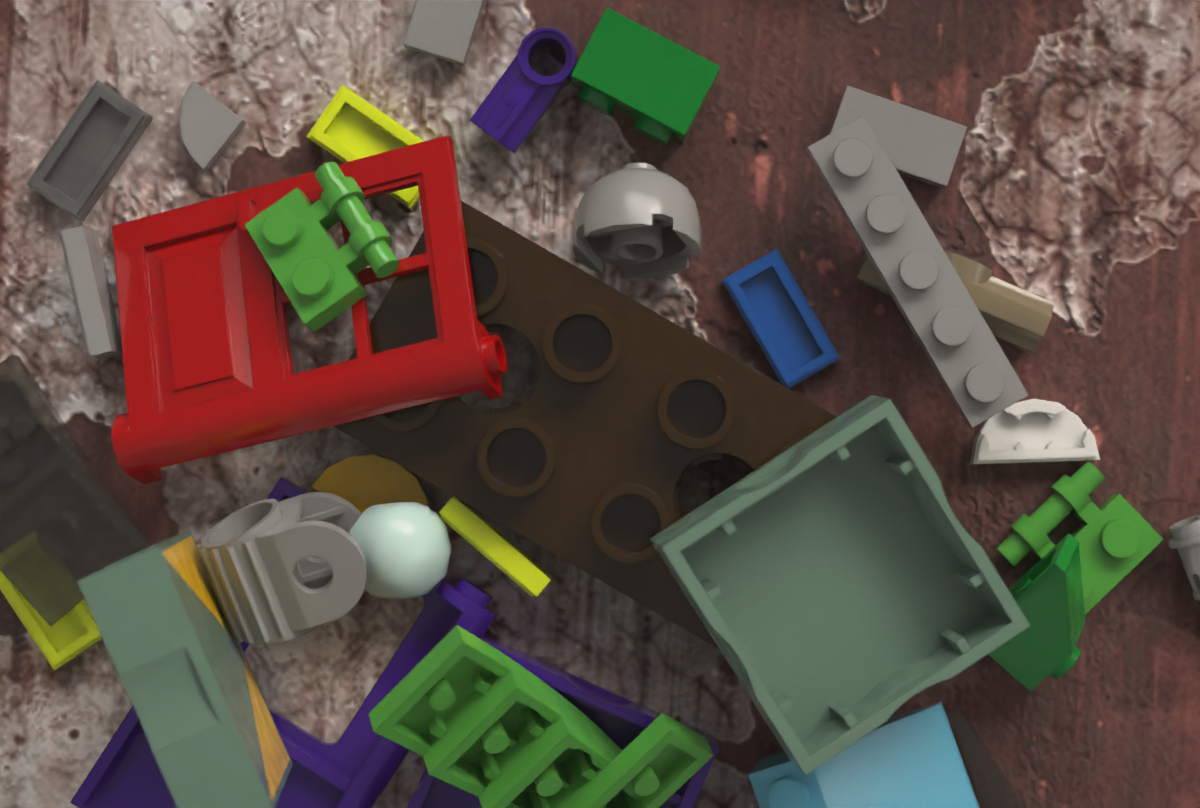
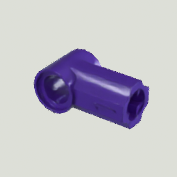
(522, 94)

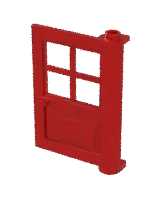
(212, 328)

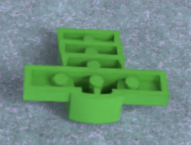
(521, 742)

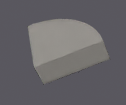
(206, 125)

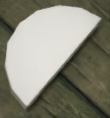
(1033, 433)

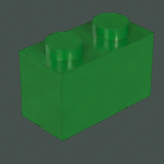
(643, 77)

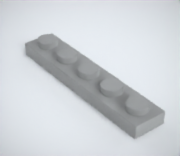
(916, 272)

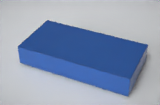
(780, 319)

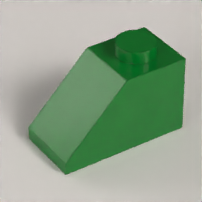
(1054, 608)

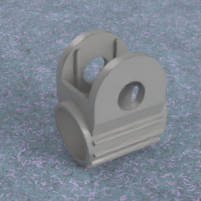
(269, 570)

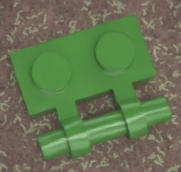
(305, 256)
(1110, 537)

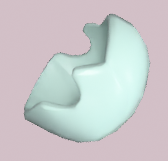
(403, 549)

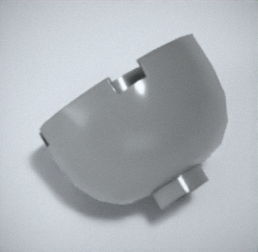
(638, 222)

